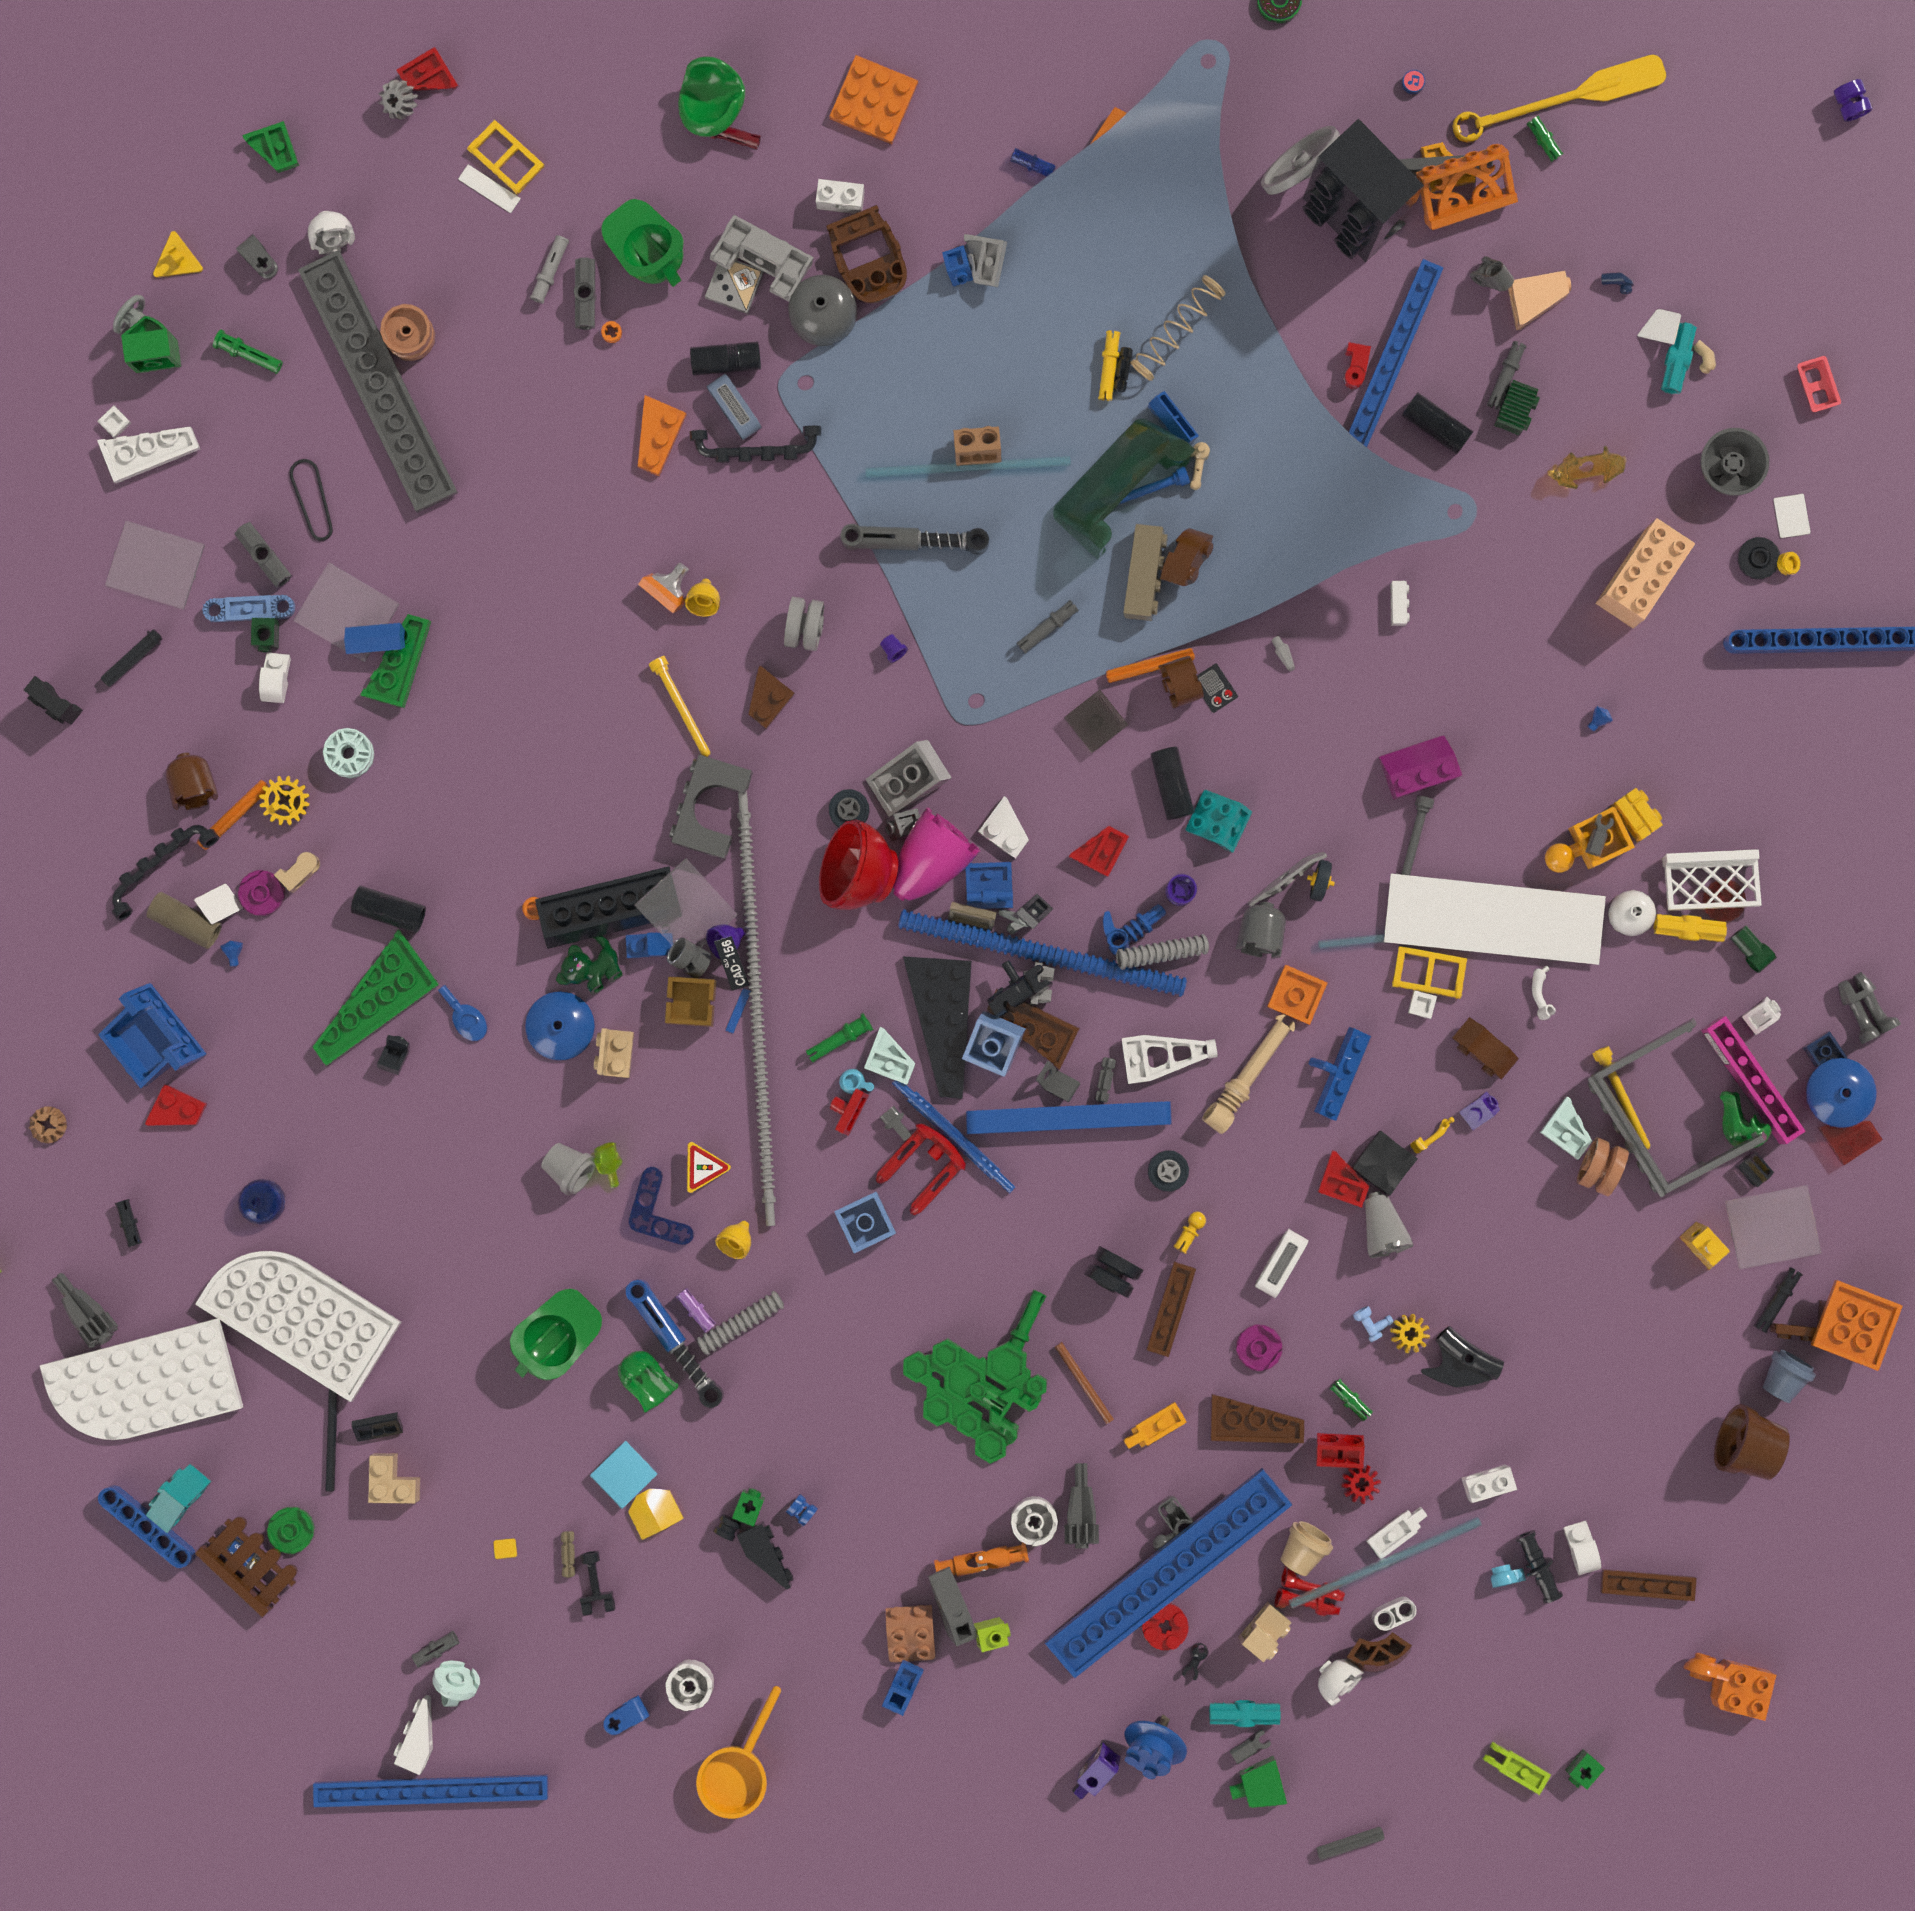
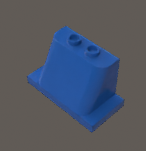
(149, 1037)

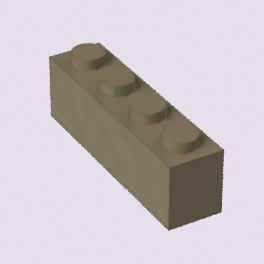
(1144, 572)

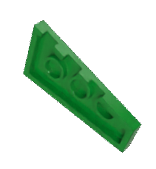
(396, 672)

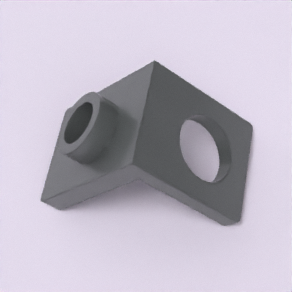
(1057, 1082)

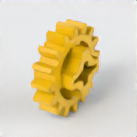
(293, 794)

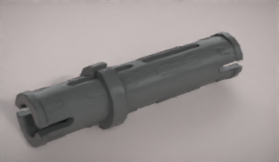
(1506, 375)
(1054, 621)

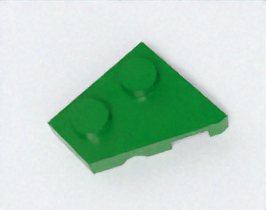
(274, 146)

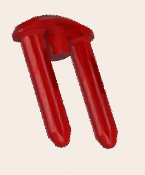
(941, 1146)

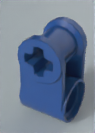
(629, 1714)

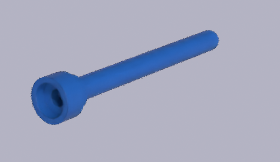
(1179, 477)

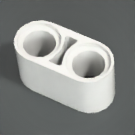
(1395, 1617)

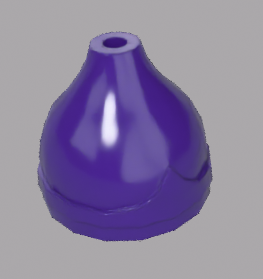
(720, 932)

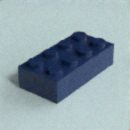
(1824, 1049)

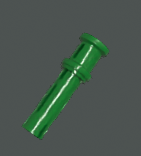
(237, 348)
(849, 1032)
(1020, 1335)

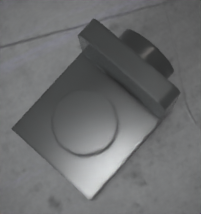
(901, 823)

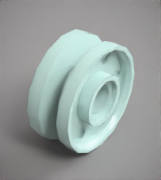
(338, 743)

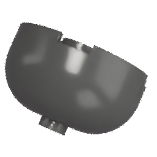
(823, 323)

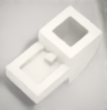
(273, 678)
(1583, 1548)

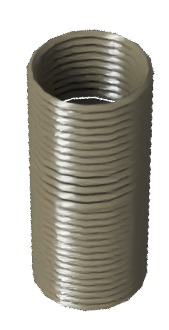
(190, 924)

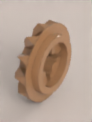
(57, 1120)

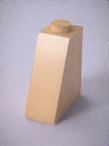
(1536, 295)

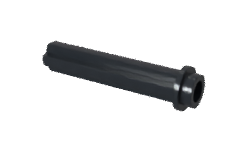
(131, 657)

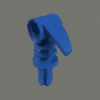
(1130, 932)

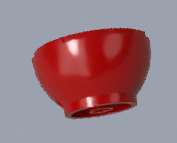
(857, 867)

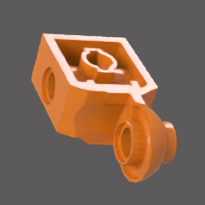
(1734, 1685)

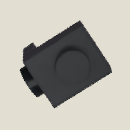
(394, 1054)

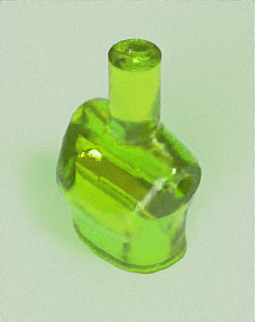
(608, 1161)

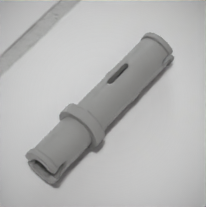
(545, 278)

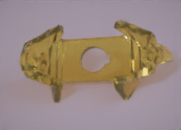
(1603, 464)

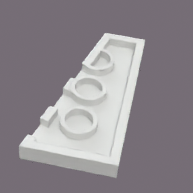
(146, 451)

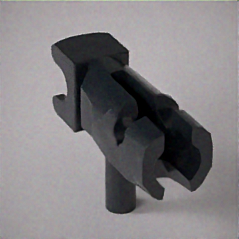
(1018, 990)

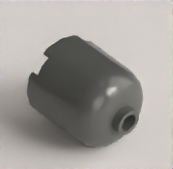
(1262, 931)

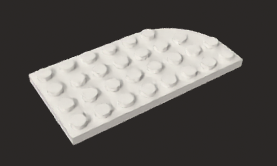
(301, 1317)
(145, 1383)

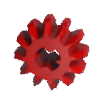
(1366, 1488)

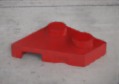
(427, 72)
(1101, 850)
(175, 1108)
(1343, 1182)

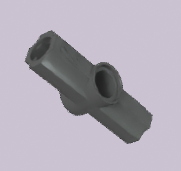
(585, 306)
(254, 545)

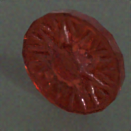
(1724, 914)

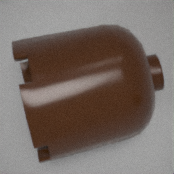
(190, 782)

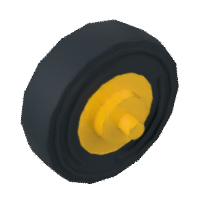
(1320, 880)

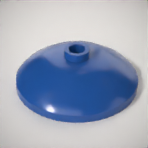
(576, 1028)
(1826, 1088)

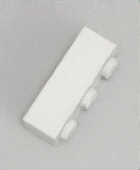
(1399, 603)

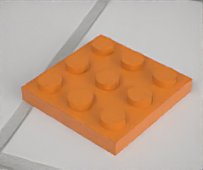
(873, 99)
(1856, 1325)

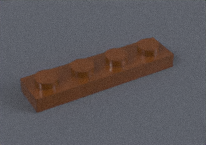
(1171, 1309)
(1648, 1585)

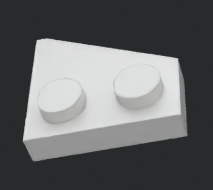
(1005, 829)

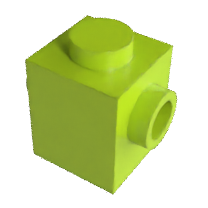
(992, 1634)

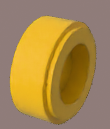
(1788, 563)

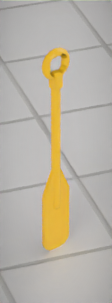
(1601, 86)

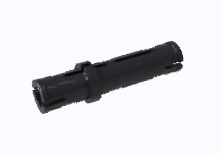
(1777, 1301)

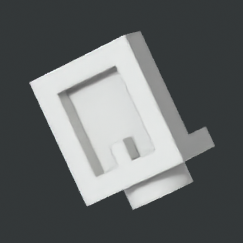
(1762, 1015)

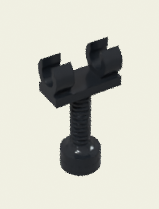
(590, 1559)

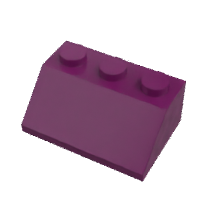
(1420, 767)

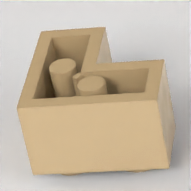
(386, 1486)
(1263, 1632)

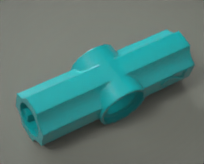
(1678, 359)
(1244, 1713)

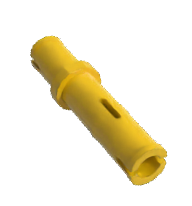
(1110, 358)

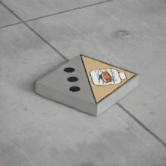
(734, 286)

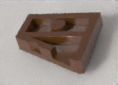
(768, 698)

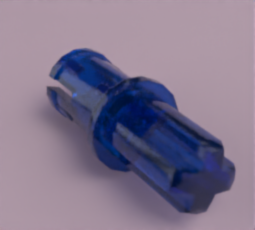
(1032, 162)

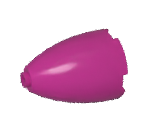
(931, 856)

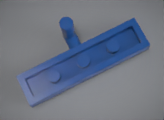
(1341, 1073)

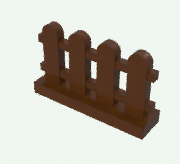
(228, 1569)

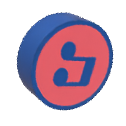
(1413, 82)

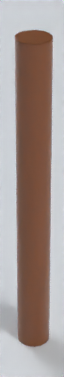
(1084, 1383)

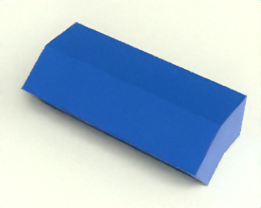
(1172, 418)
(374, 638)

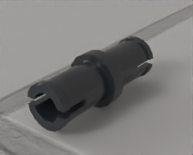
(128, 1223)

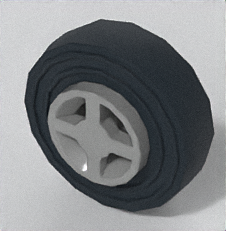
(1168, 1170)

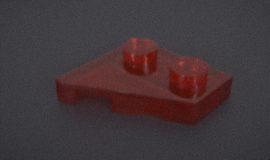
(1851, 1141)

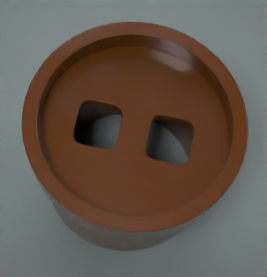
(1750, 1444)

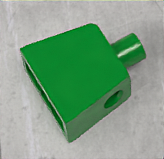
(1260, 1785)

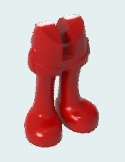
(1291, 1580)

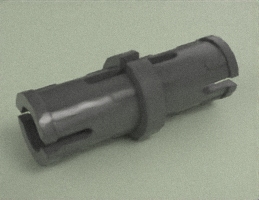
(422, 1657)

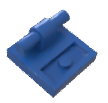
(989, 885)

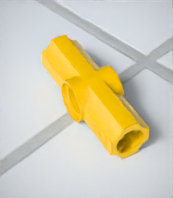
(1690, 928)

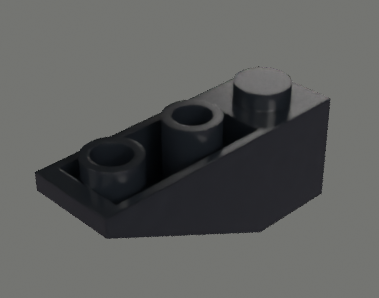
(760, 1549)

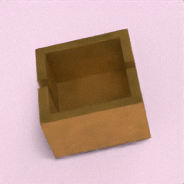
(690, 1001)

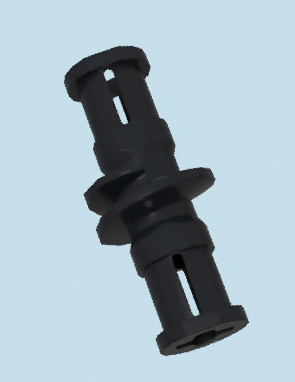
(1539, 1566)

